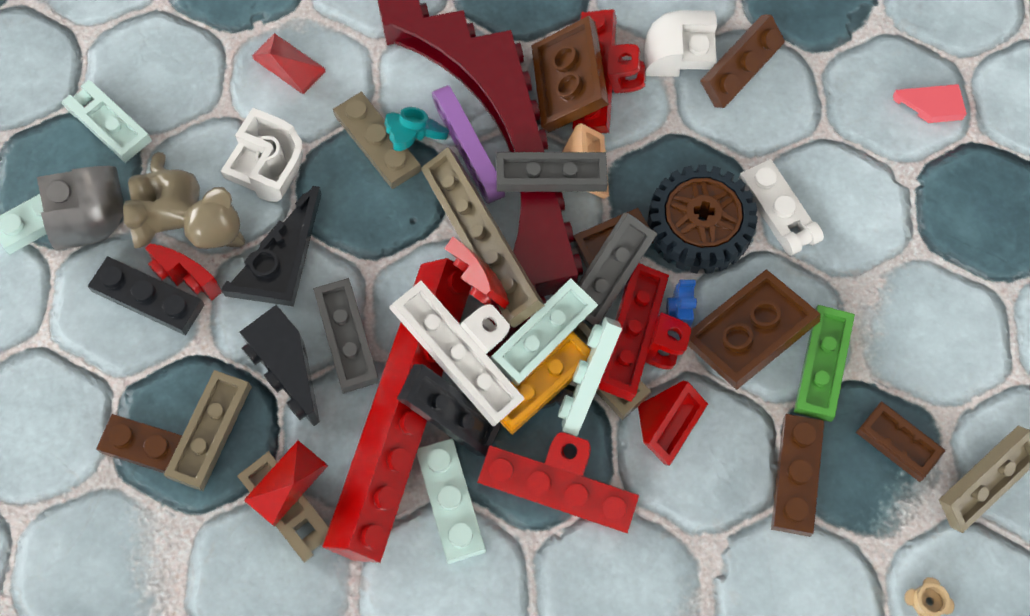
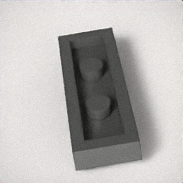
(551, 172)
(615, 264)
(346, 335)

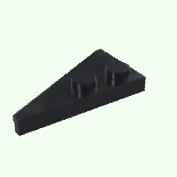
(277, 266)

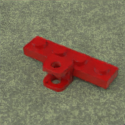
(614, 68)
(642, 334)
(560, 483)

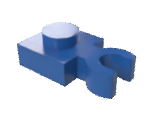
(682, 302)

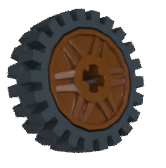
(700, 243)

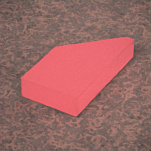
(934, 102)

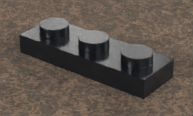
(146, 295)
(447, 409)

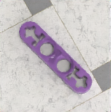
(467, 143)

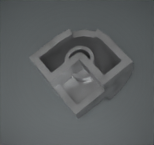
(81, 205)

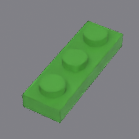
(824, 364)

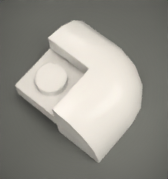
(681, 42)
(265, 156)

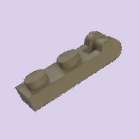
(295, 518)

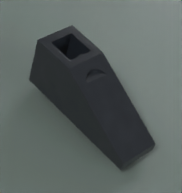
(283, 353)

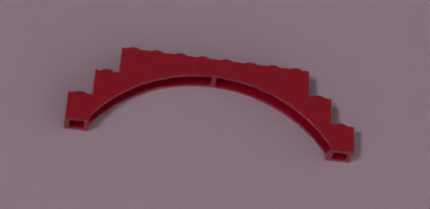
(493, 74)

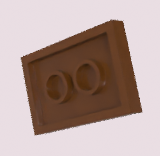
(569, 74)
(752, 328)

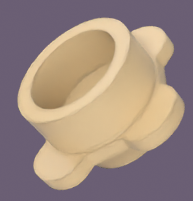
(930, 589)

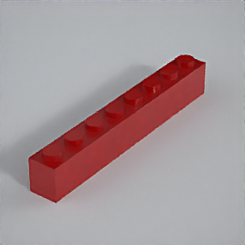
(390, 435)

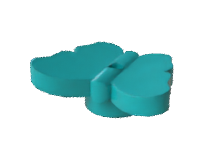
(412, 124)

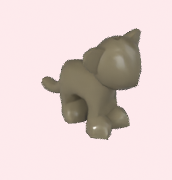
(171, 202)

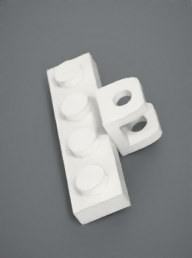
(462, 348)

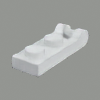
(781, 207)

